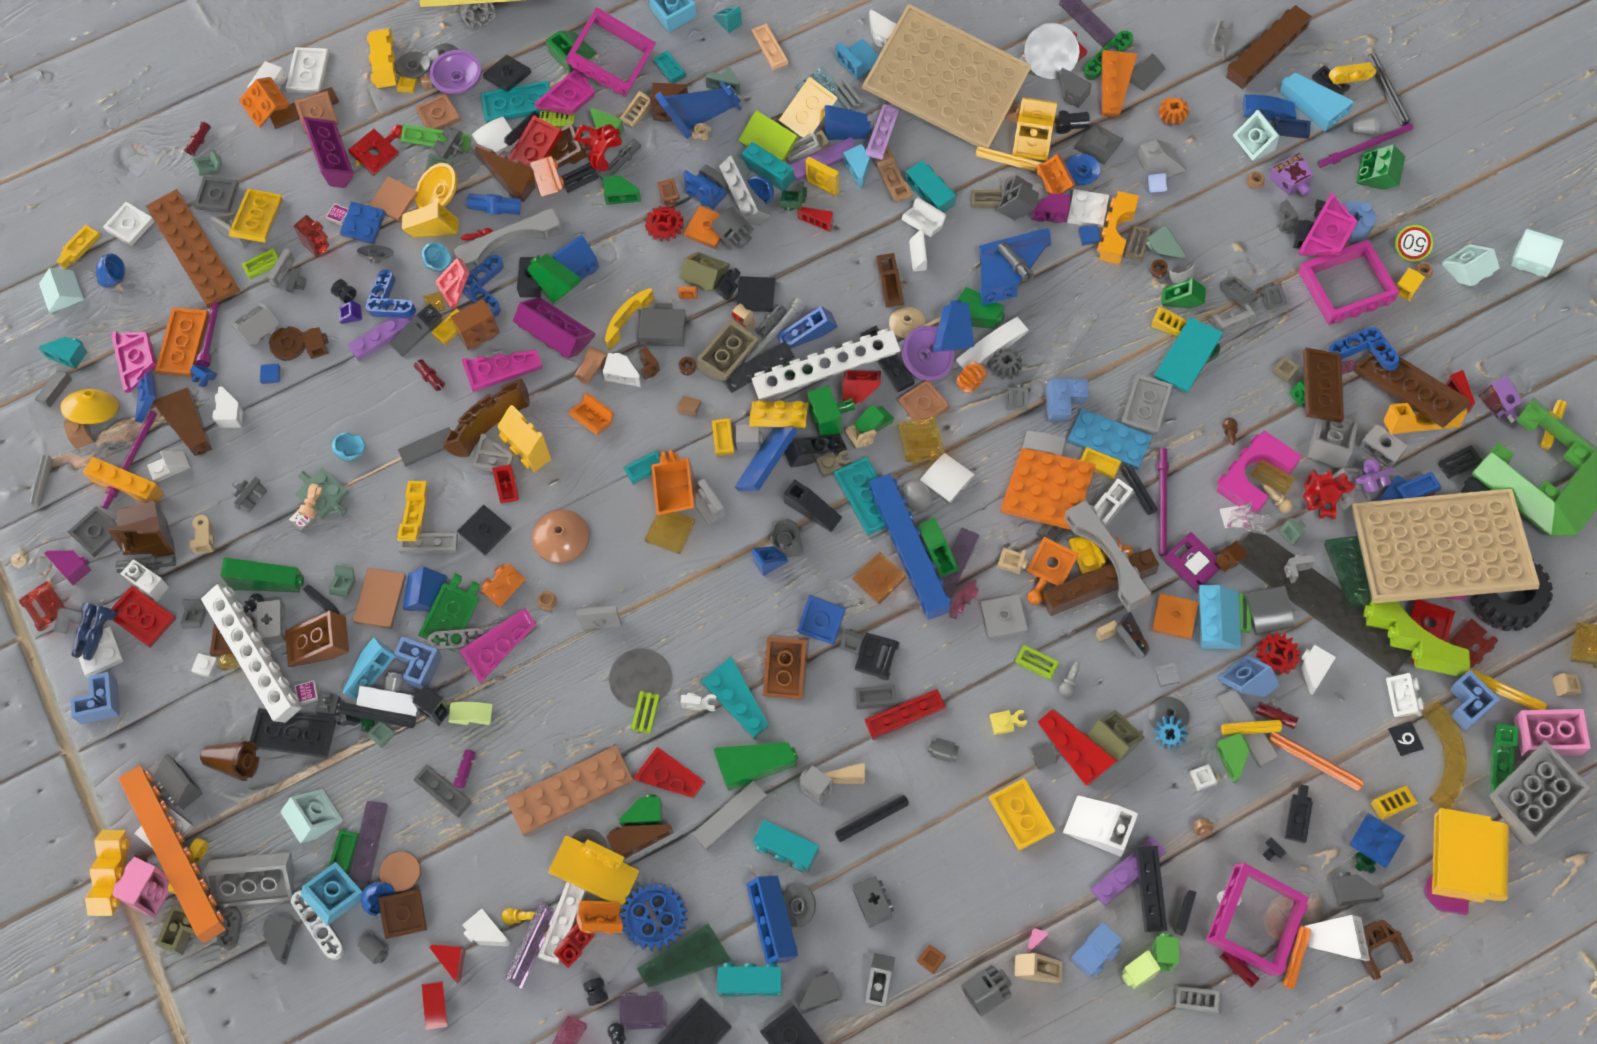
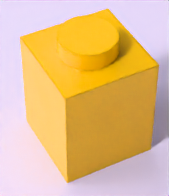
(1410, 284)

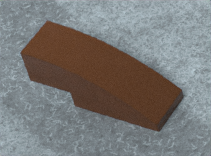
(889, 280)

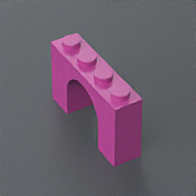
(1235, 484)

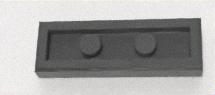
(424, 447)
(442, 791)

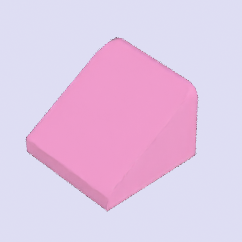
(1037, 937)

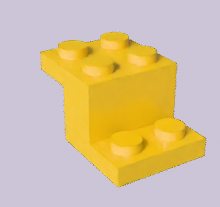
(1034, 128)

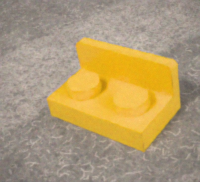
(1089, 553)

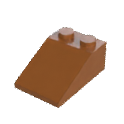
(317, 640)
(785, 666)

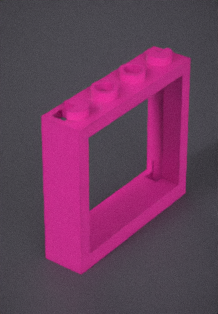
(623, 32)
(1364, 248)
(1227, 908)

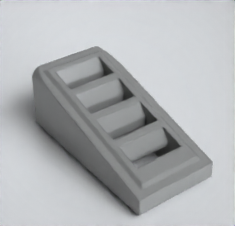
(1208, 993)

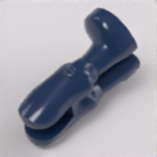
(88, 638)

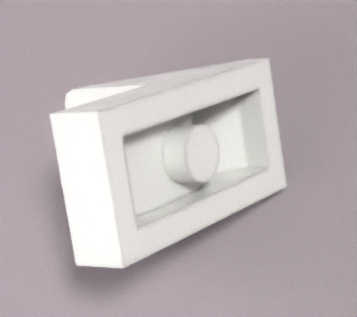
(170, 464)

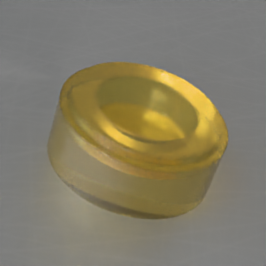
(227, 662)

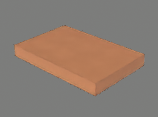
(379, 598)

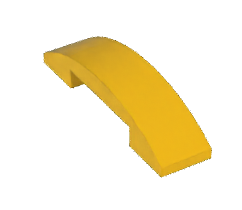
(638, 301)
(414, 511)

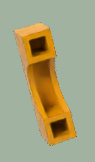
(1123, 210)
(1403, 420)
(133, 485)

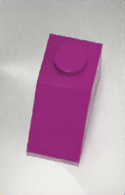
(69, 564)

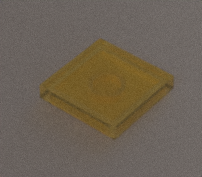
(670, 531)

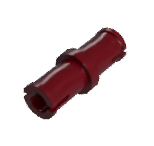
(197, 138)
(429, 375)
(1277, 714)
(1239, 967)

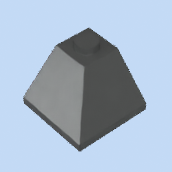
(1098, 143)

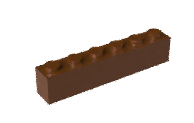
(1268, 46)
(1095, 583)

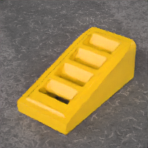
(1167, 315)
(1383, 813)

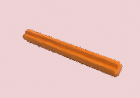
(1316, 761)

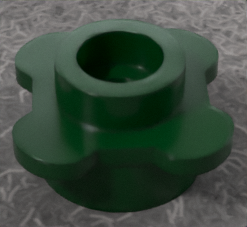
(1361, 858)

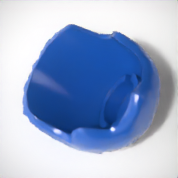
(762, 188)
(371, 895)

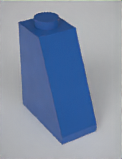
(845, 123)
(954, 328)

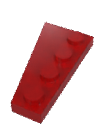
(1078, 749)

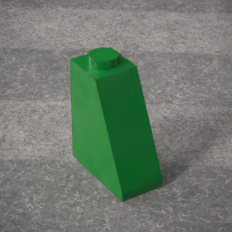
(552, 276)
(982, 316)
(938, 547)

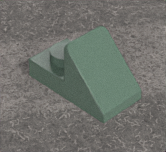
(729, 78)

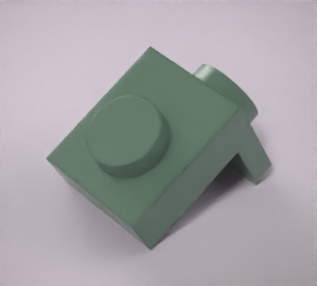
(434, 159)
(207, 165)
(343, 581)

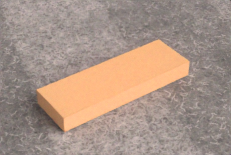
(769, 46)

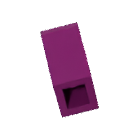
(1052, 208)

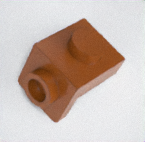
(668, 191)

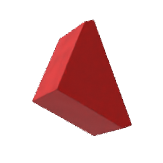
(506, 483)
(451, 958)

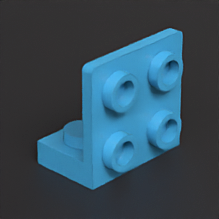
(857, 58)

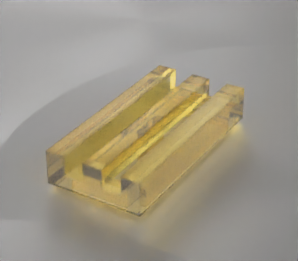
(1274, 474)

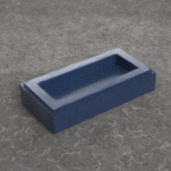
(1292, 127)

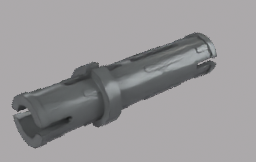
(624, 156)
(1019, 265)
(153, 562)

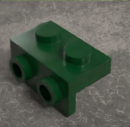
(793, 199)

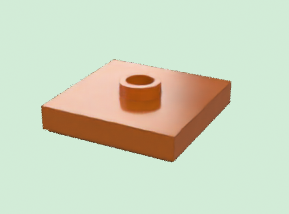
(700, 227)
(1175, 616)

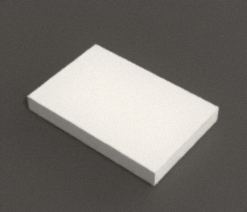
(307, 70)

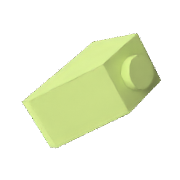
(1140, 970)

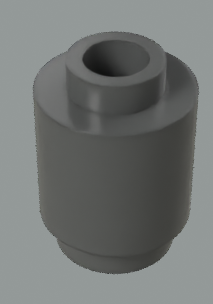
(943, 750)
(373, 948)

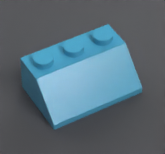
(1219, 617)

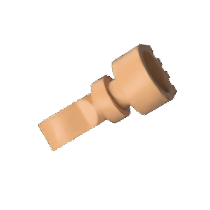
(313, 494)

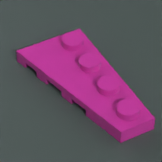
(494, 370)

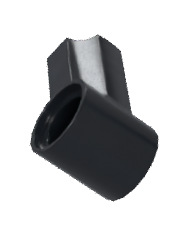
(1065, 122)

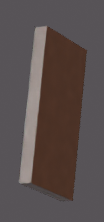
(1323, 385)

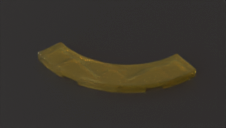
(1453, 754)

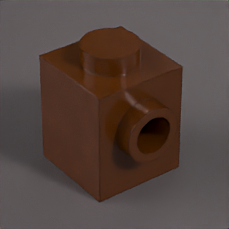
(315, 342)

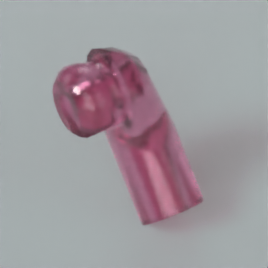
(1347, 366)

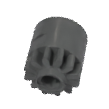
(732, 228)
(987, 989)

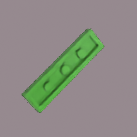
(428, 136)

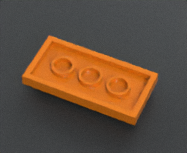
(182, 341)

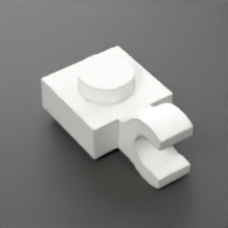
(694, 702)

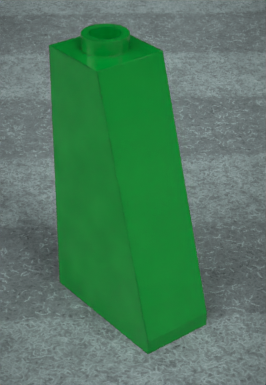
(260, 576)
(753, 762)

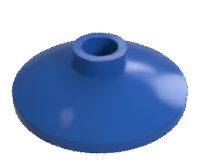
(1086, 164)

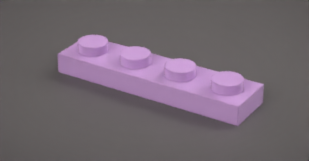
(882, 131)

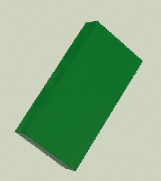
(344, 850)

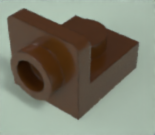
(650, 364)

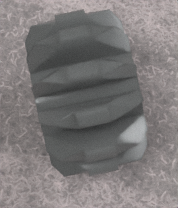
(1006, 363)

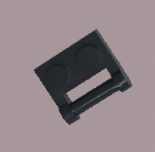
(870, 654)

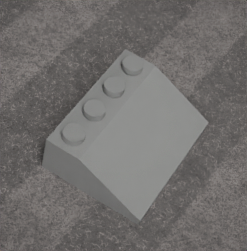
(1538, 794)

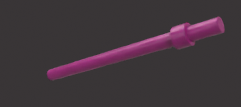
(1336, 157)
(1163, 468)
(113, 492)

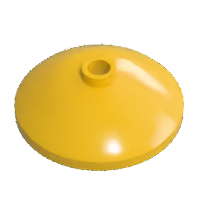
(436, 185)
(89, 406)

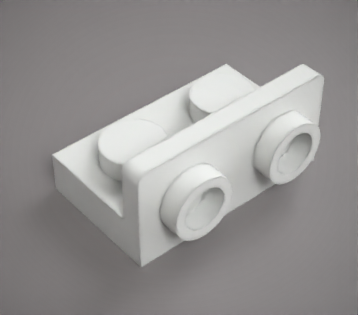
(1404, 695)

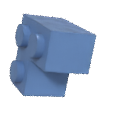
(1063, 393)
(421, 660)
(1476, 700)
(101, 702)
(1099, 947)

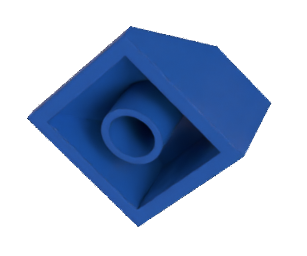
(578, 257)

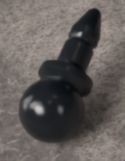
(251, 604)
(616, 1033)

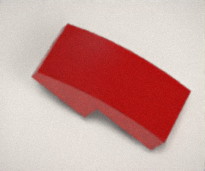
(572, 945)
(434, 1005)

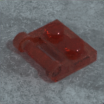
(47, 600)

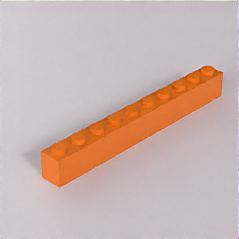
(172, 854)

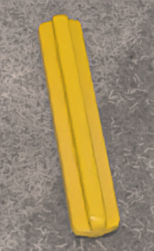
(1548, 438)
(1251, 727)

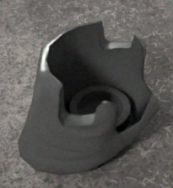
(787, 538)

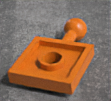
(1054, 576)

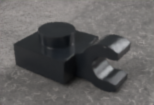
(726, 285)

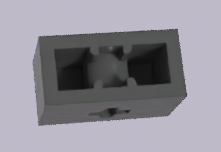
(873, 913)

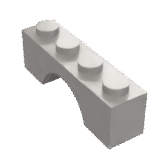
(751, 206)

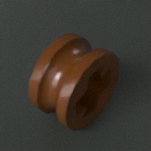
(1154, 271)
(682, 363)

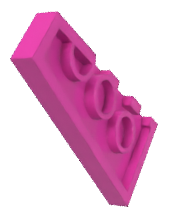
(490, 648)

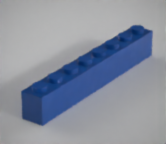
(909, 546)

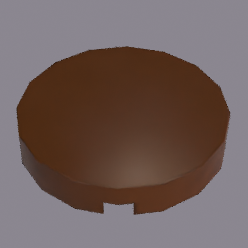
(287, 343)

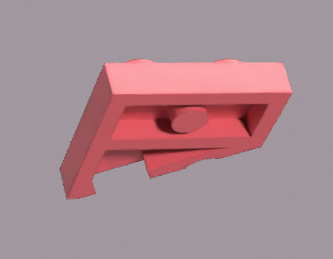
(453, 281)

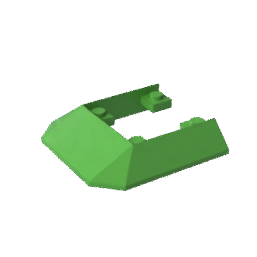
(1547, 507)

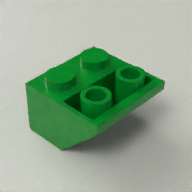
(561, 44)
(1381, 168)

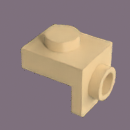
(858, 439)
(1012, 561)

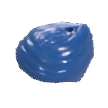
(110, 270)

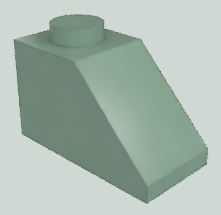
(1165, 243)

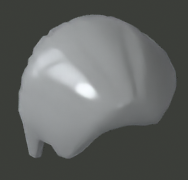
(1183, 273)
(916, 495)

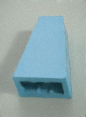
(1315, 101)

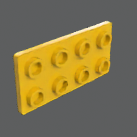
(594, 869)

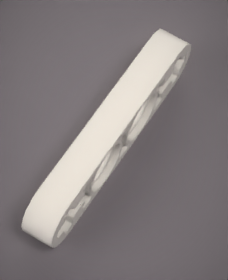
(314, 928)

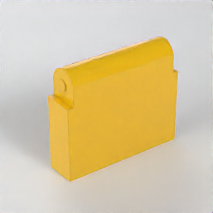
(1470, 856)

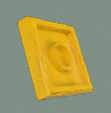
(822, 176)

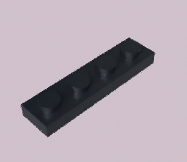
(891, 365)
(743, 375)
(1151, 889)

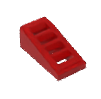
(819, 218)
(1459, 383)

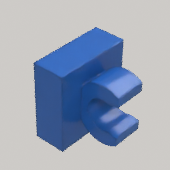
(203, 373)

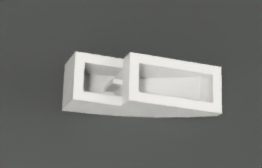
(1113, 501)

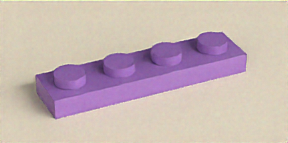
(378, 336)
(1121, 876)

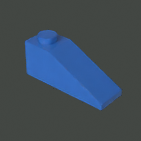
(809, 328)

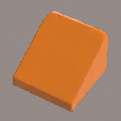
(688, 292)

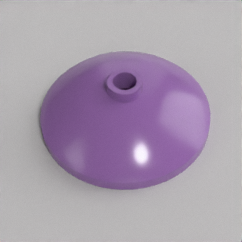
(455, 71)
(935, 364)

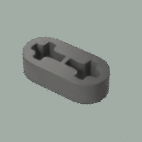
(714, 176)
(234, 929)

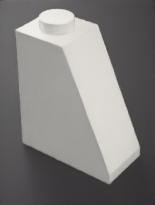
(1340, 936)

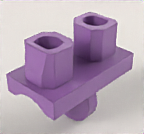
(1375, 476)

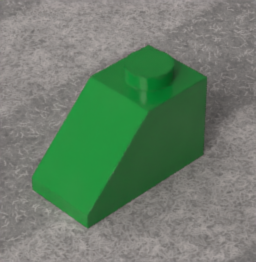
(619, 191)
(1184, 294)
(643, 812)

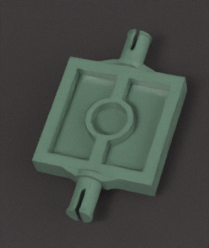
(331, 494)

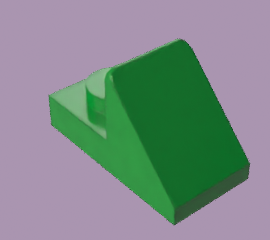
(873, 419)

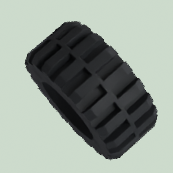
(1510, 616)

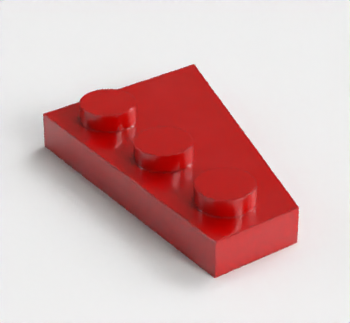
(668, 774)

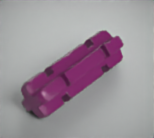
(464, 769)

